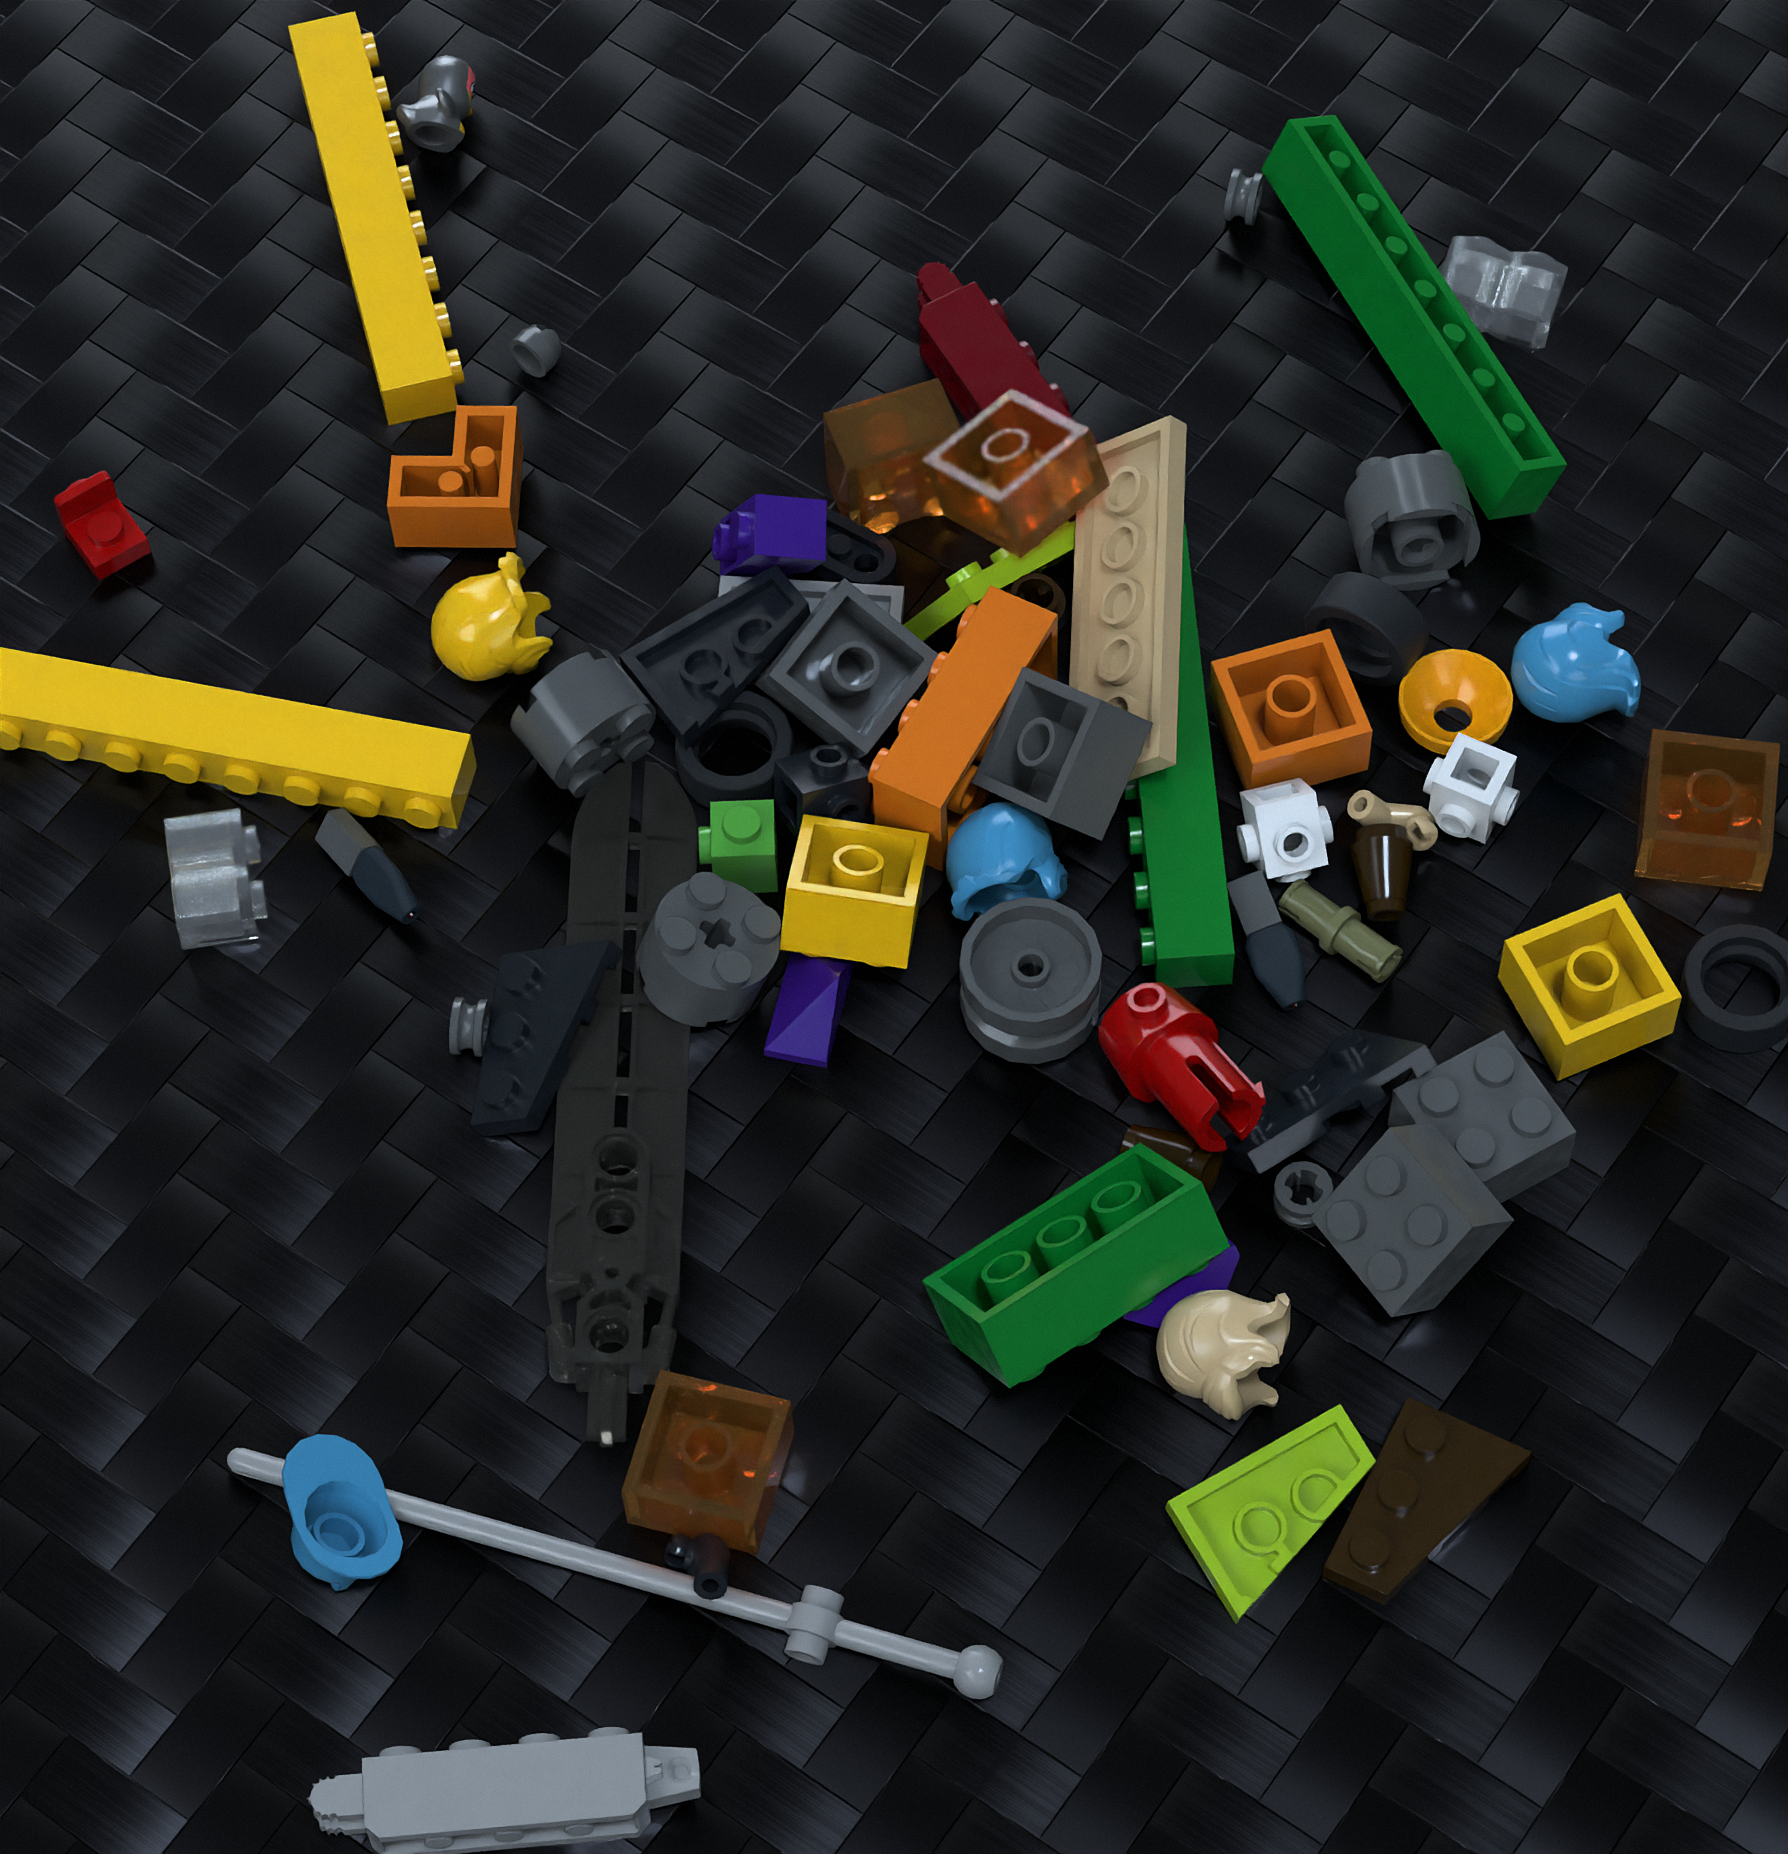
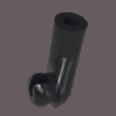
(704, 1558)

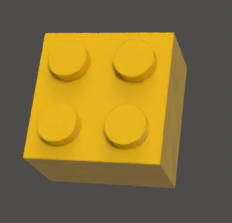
(854, 891)
(1589, 986)

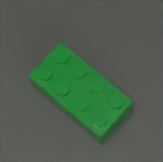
(1076, 1264)

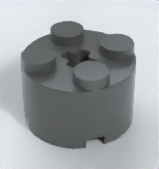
(1411, 519)
(585, 721)
(708, 951)

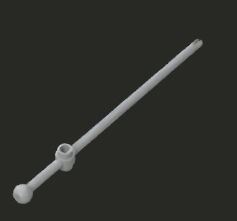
(811, 1623)

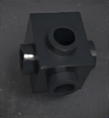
(821, 784)

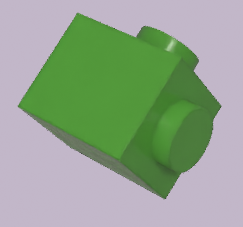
(742, 843)

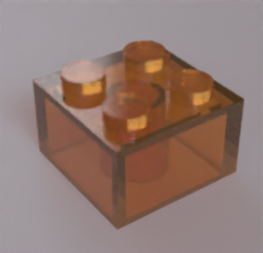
(878, 453)
(1016, 472)
(1707, 810)
(708, 1460)

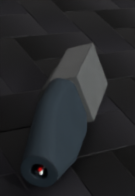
(372, 870)
(1269, 942)

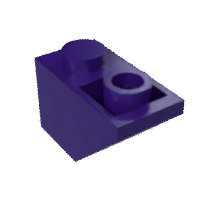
(771, 532)

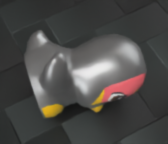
(443, 102)

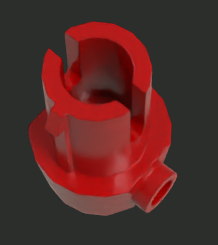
(1172, 1054)

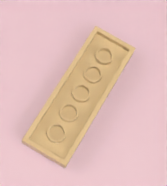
(1132, 584)

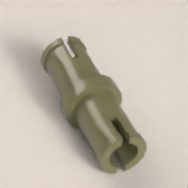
(1340, 930)

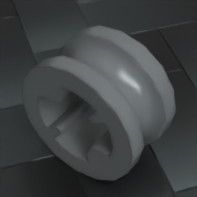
(1243, 196)
(469, 1026)
(1294, 1175)

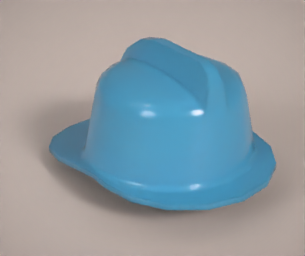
(339, 1512)

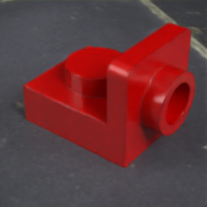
(100, 525)

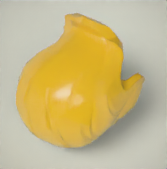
(489, 624)

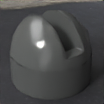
(536, 349)

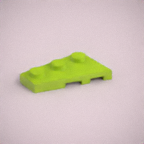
(972, 582)
(1269, 1505)

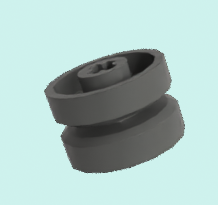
(1030, 980)

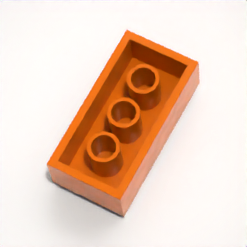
(943, 737)

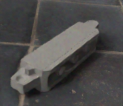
(507, 1794)

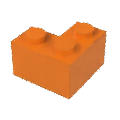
(463, 496)

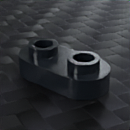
(852, 548)

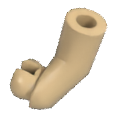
(1417, 820)

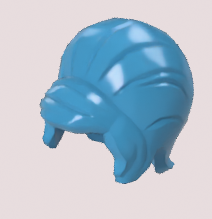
(1572, 671)
(1002, 857)

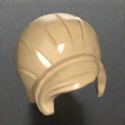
(1217, 1344)

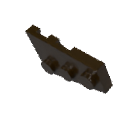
(1416, 1497)

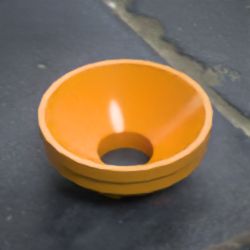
(1457, 681)

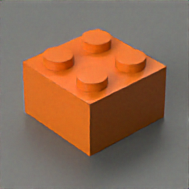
(1290, 712)

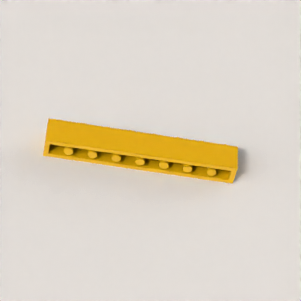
(374, 220)
(234, 739)

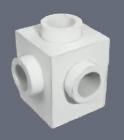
(1472, 788)
(1284, 830)

